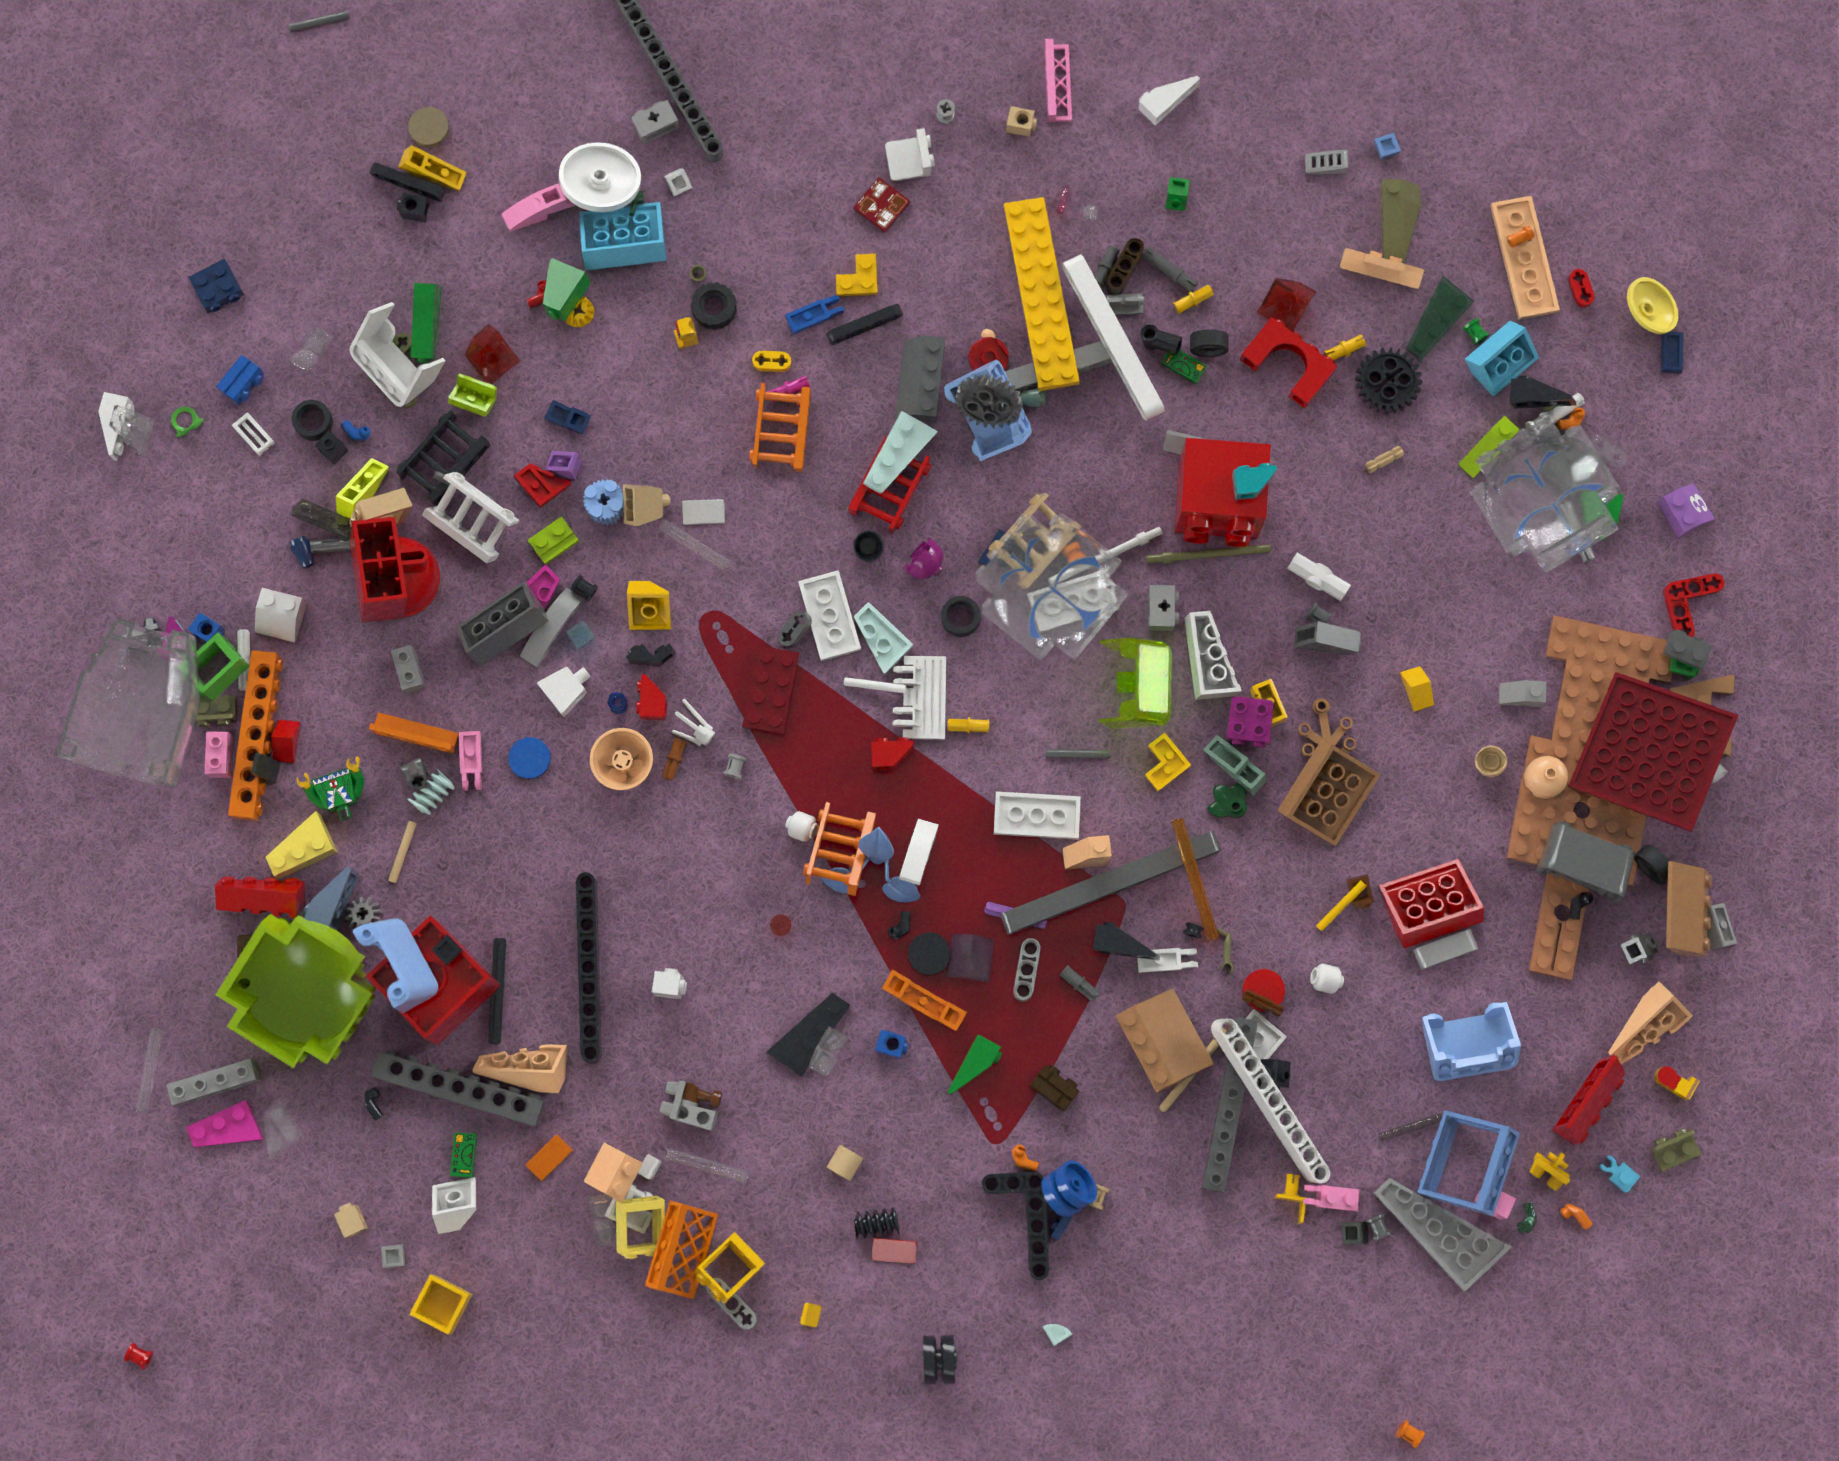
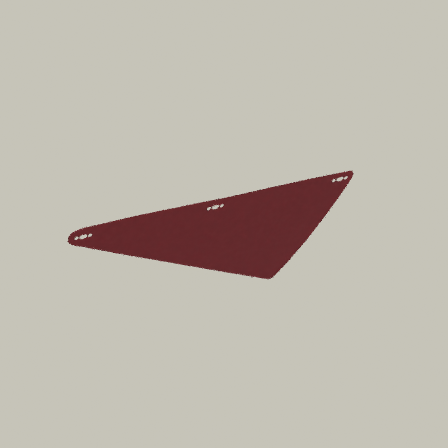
(830, 761)

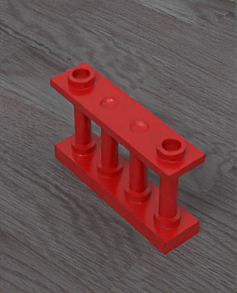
(860, 504)

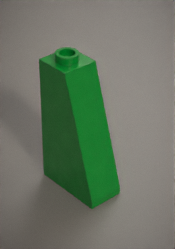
(425, 321)

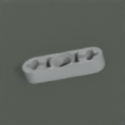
(747, 1311)

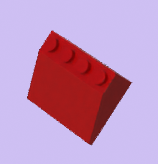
(1432, 903)
(1590, 1099)

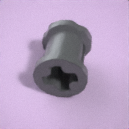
(1318, 614)
(1378, 1227)

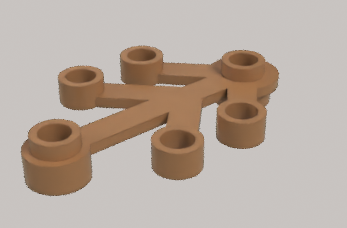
(1325, 730)

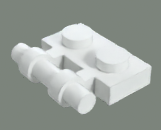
(636, 1220)

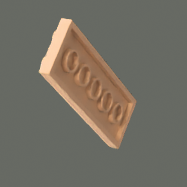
(1527, 262)

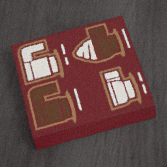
(881, 205)

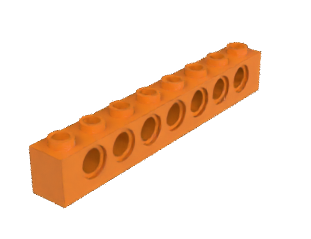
(259, 662)

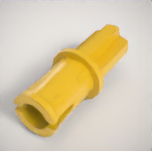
(1193, 299)
(968, 725)

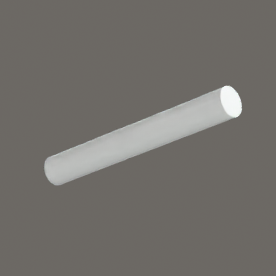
(875, 685)

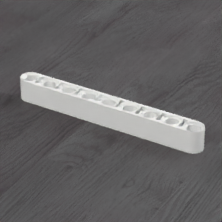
(1113, 337)
(1279, 1105)

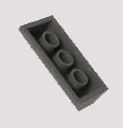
(921, 378)
(501, 624)

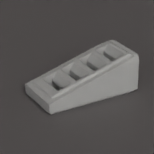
(1334, 169)

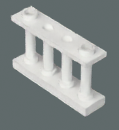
(454, 527)

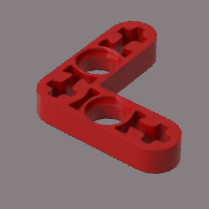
(1681, 599)

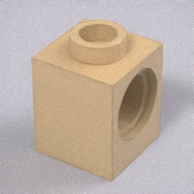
(1021, 114)
(350, 1220)

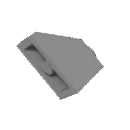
(1523, 693)

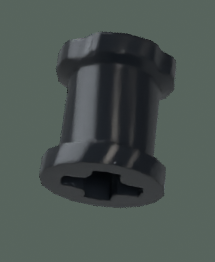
(584, 587)

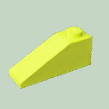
(360, 487)

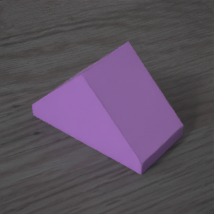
(564, 464)

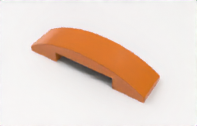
(923, 1000)

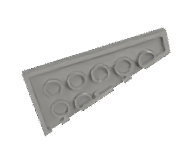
(1451, 1241)

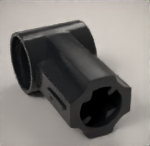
(1162, 340)

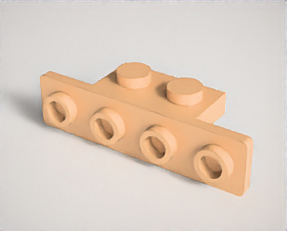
(1382, 268)

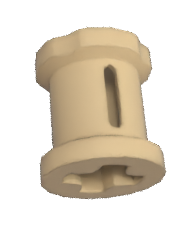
(1101, 1191)

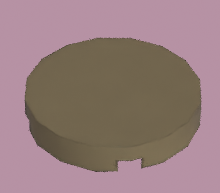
(428, 126)

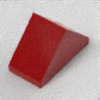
(285, 741)

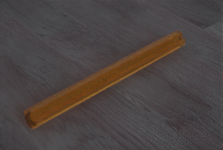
(1195, 879)

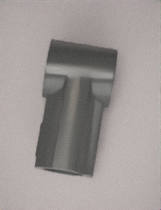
(415, 773)

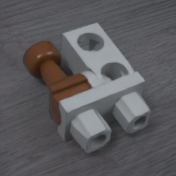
(685, 1105)

